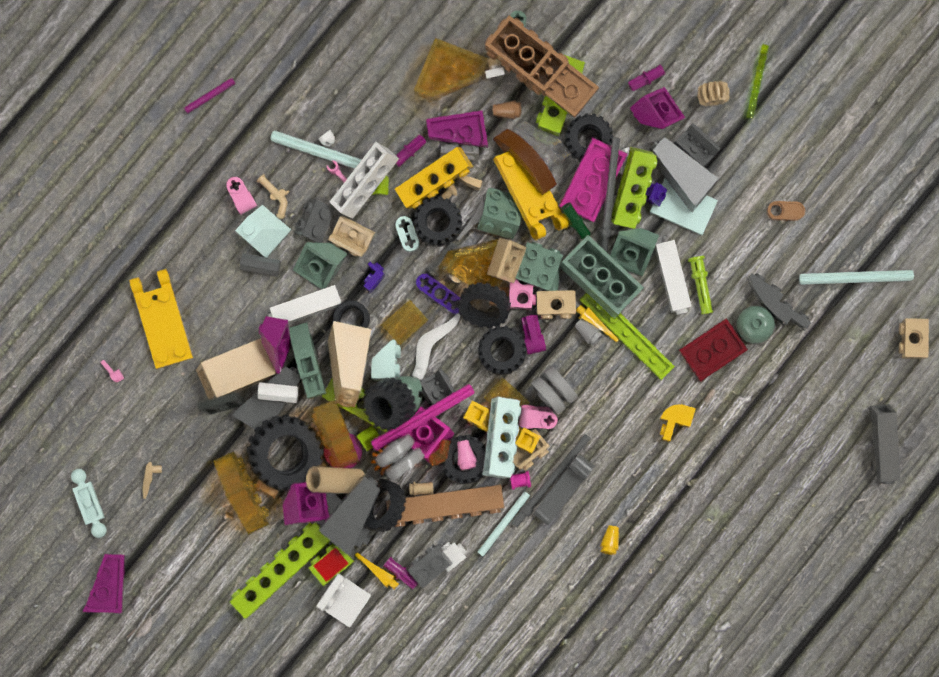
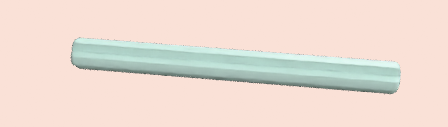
(314, 149)
(856, 277)

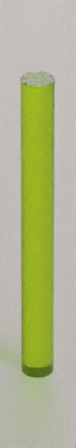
(757, 81)

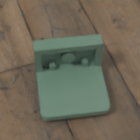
(499, 214)
(539, 266)

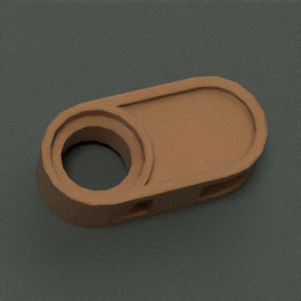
(789, 210)

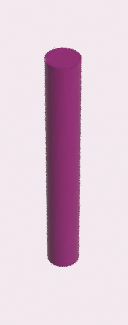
(209, 95)

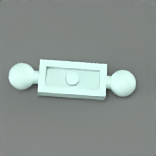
(88, 503)

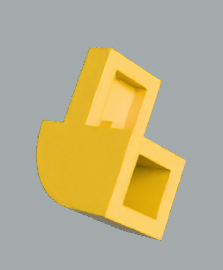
(675, 414)

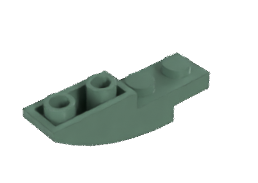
(307, 360)

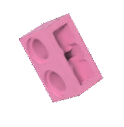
(517, 289)

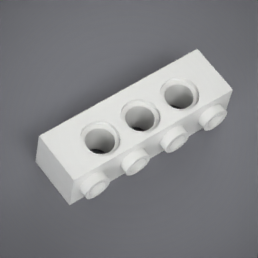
(364, 180)

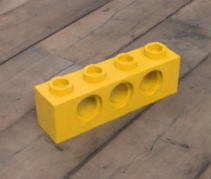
(407, 190)

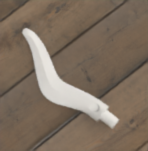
(425, 345)

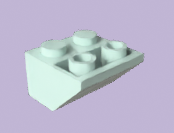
(385, 362)

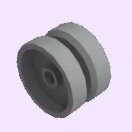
(551, 392)
(398, 455)

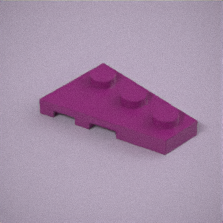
(459, 128)
(108, 587)

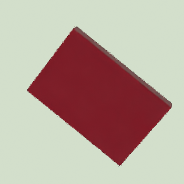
(713, 350)

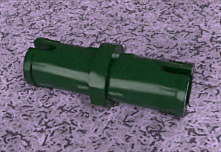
(575, 220)

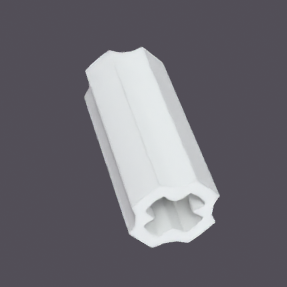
(278, 392)

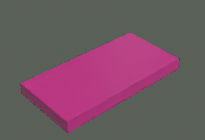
(590, 180)

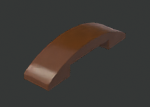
(528, 158)

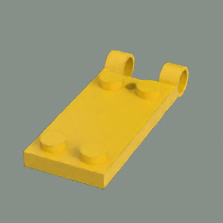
(528, 198)
(162, 322)

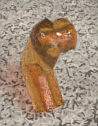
(441, 454)

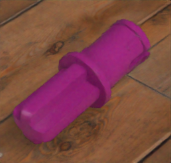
(646, 78)
(410, 149)
(400, 573)

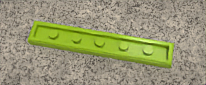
(631, 338)

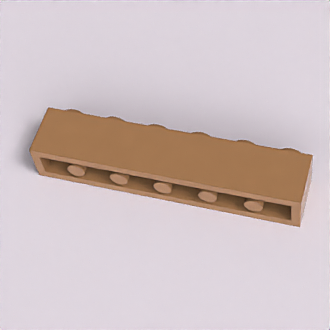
(452, 504)

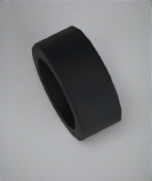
(352, 304)

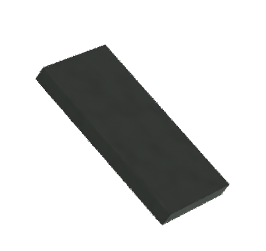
(221, 403)

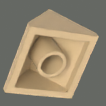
(506, 260)

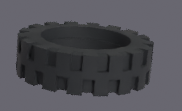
(489, 293)
(395, 508)

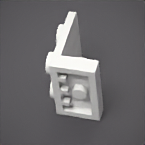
(344, 600)

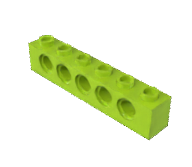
(246, 607)

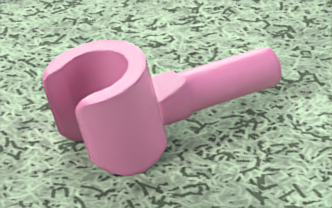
(336, 171)
(116, 375)

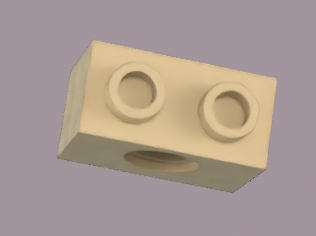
(566, 298)
(920, 328)

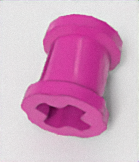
(520, 480)

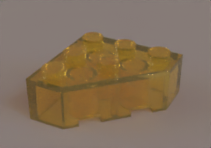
(448, 70)
(471, 263)
(335, 435)
(241, 492)

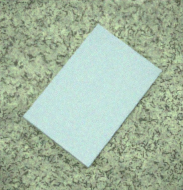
(676, 211)

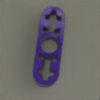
(425, 289)

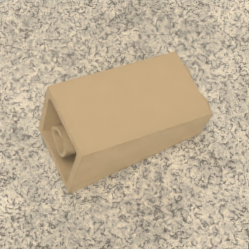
(348, 357)
(235, 370)

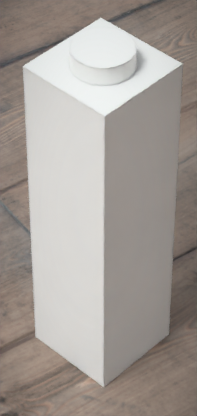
(673, 277)
(307, 305)

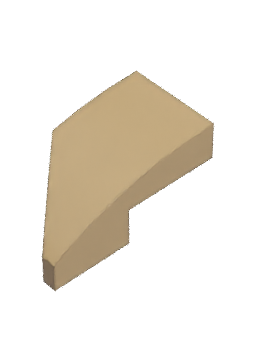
(469, 181)

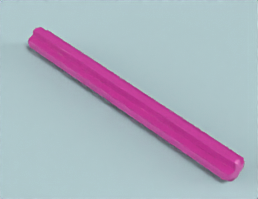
(423, 417)

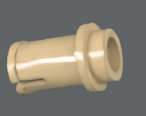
(421, 488)
(270, 491)

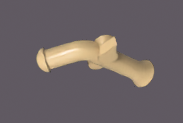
(276, 194)

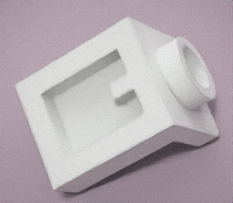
(495, 69)

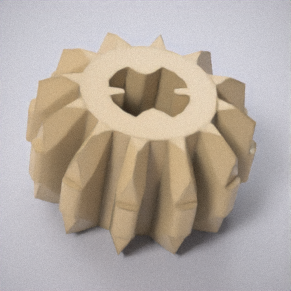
(713, 93)

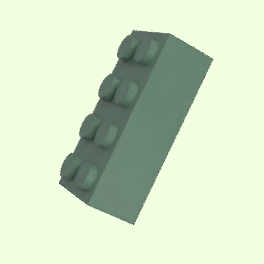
(601, 276)

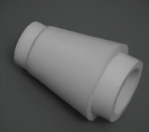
(590, 333)

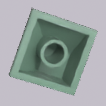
(634, 249)
(319, 263)

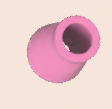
(465, 455)

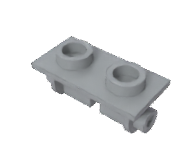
(471, 152)

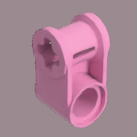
(241, 198)
(534, 417)

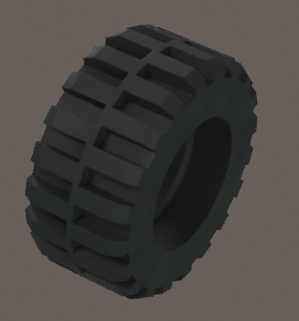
(262, 441)

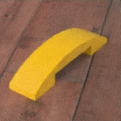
(479, 416)

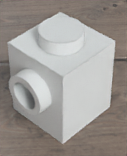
(454, 553)

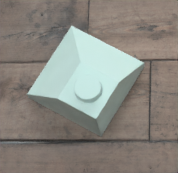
(263, 231)

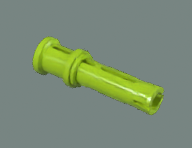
(700, 274)

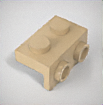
(351, 236)
(524, 459)

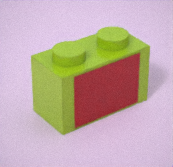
(330, 565)

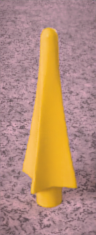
(589, 316)
(385, 577)

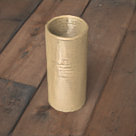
(332, 479)

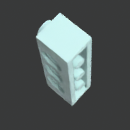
(494, 445)

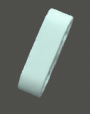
(411, 231)

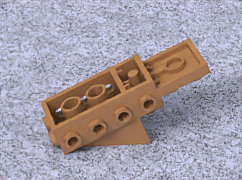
(539, 66)

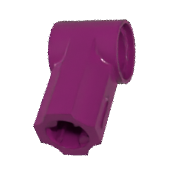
(533, 338)

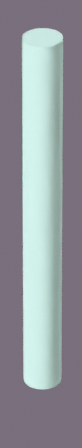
(503, 524)

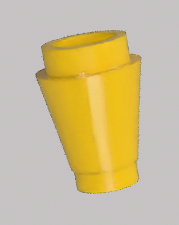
(610, 541)

